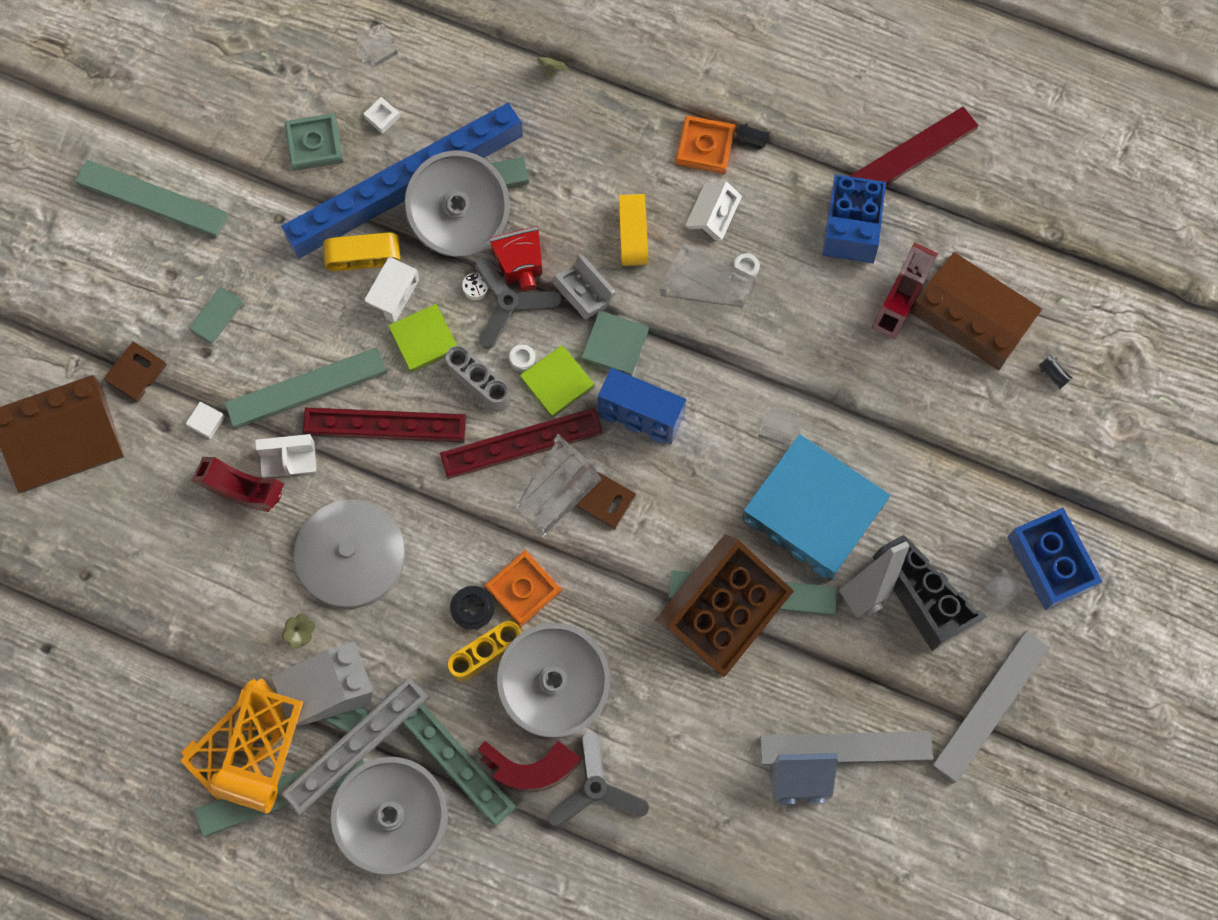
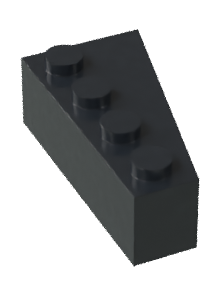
(930, 599)

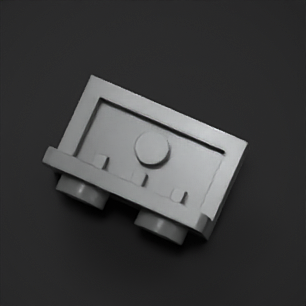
(584, 288)

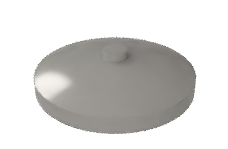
(456, 203)
(349, 553)
(553, 680)
(389, 816)

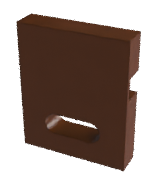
(131, 376)
(601, 498)

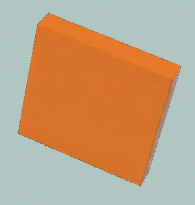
(705, 144)
(523, 588)

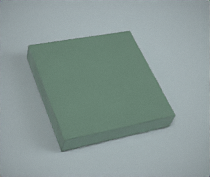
(313, 141)
(615, 343)

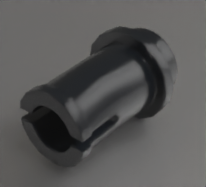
(752, 135)
(1055, 371)

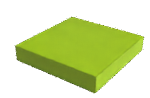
(422, 337)
(557, 381)

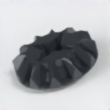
(461, 601)

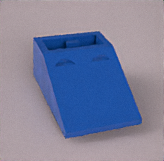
(854, 219)

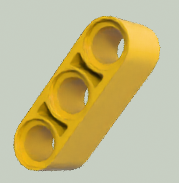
(633, 230)
(360, 251)
(470, 652)

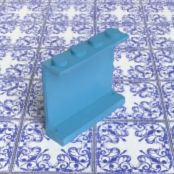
(814, 507)

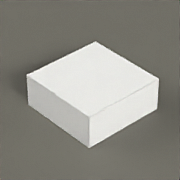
(381, 115)
(205, 420)

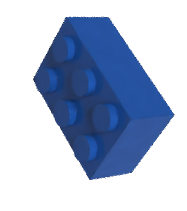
(641, 406)
(1054, 558)

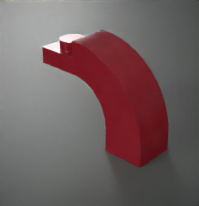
(904, 291)
(236, 485)
(533, 777)

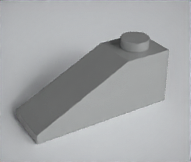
(875, 583)

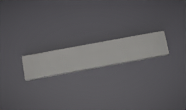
(990, 707)
(354, 746)
(851, 746)

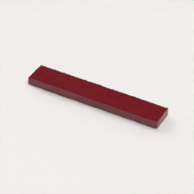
(919, 148)
(384, 424)
(520, 443)

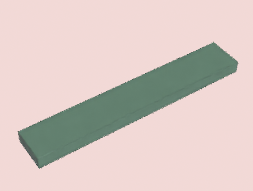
(151, 198)
(305, 388)
(804, 599)
(459, 765)
(225, 814)

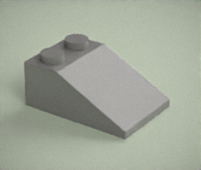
(326, 684)

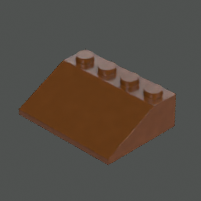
(975, 310)
(58, 434)
(724, 604)

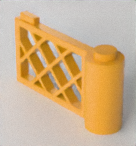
(266, 720)
(250, 787)

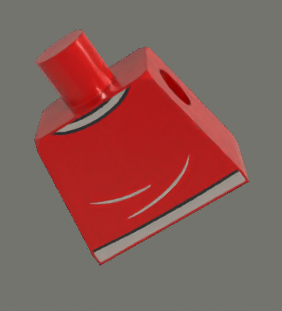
(519, 256)

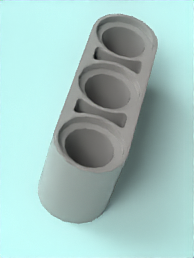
(472, 367)

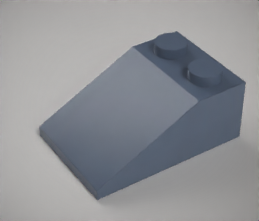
(803, 778)

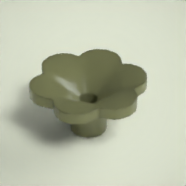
(551, 66)
(298, 630)

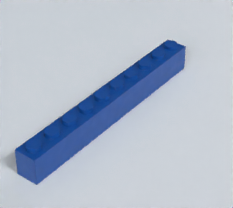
(389, 186)

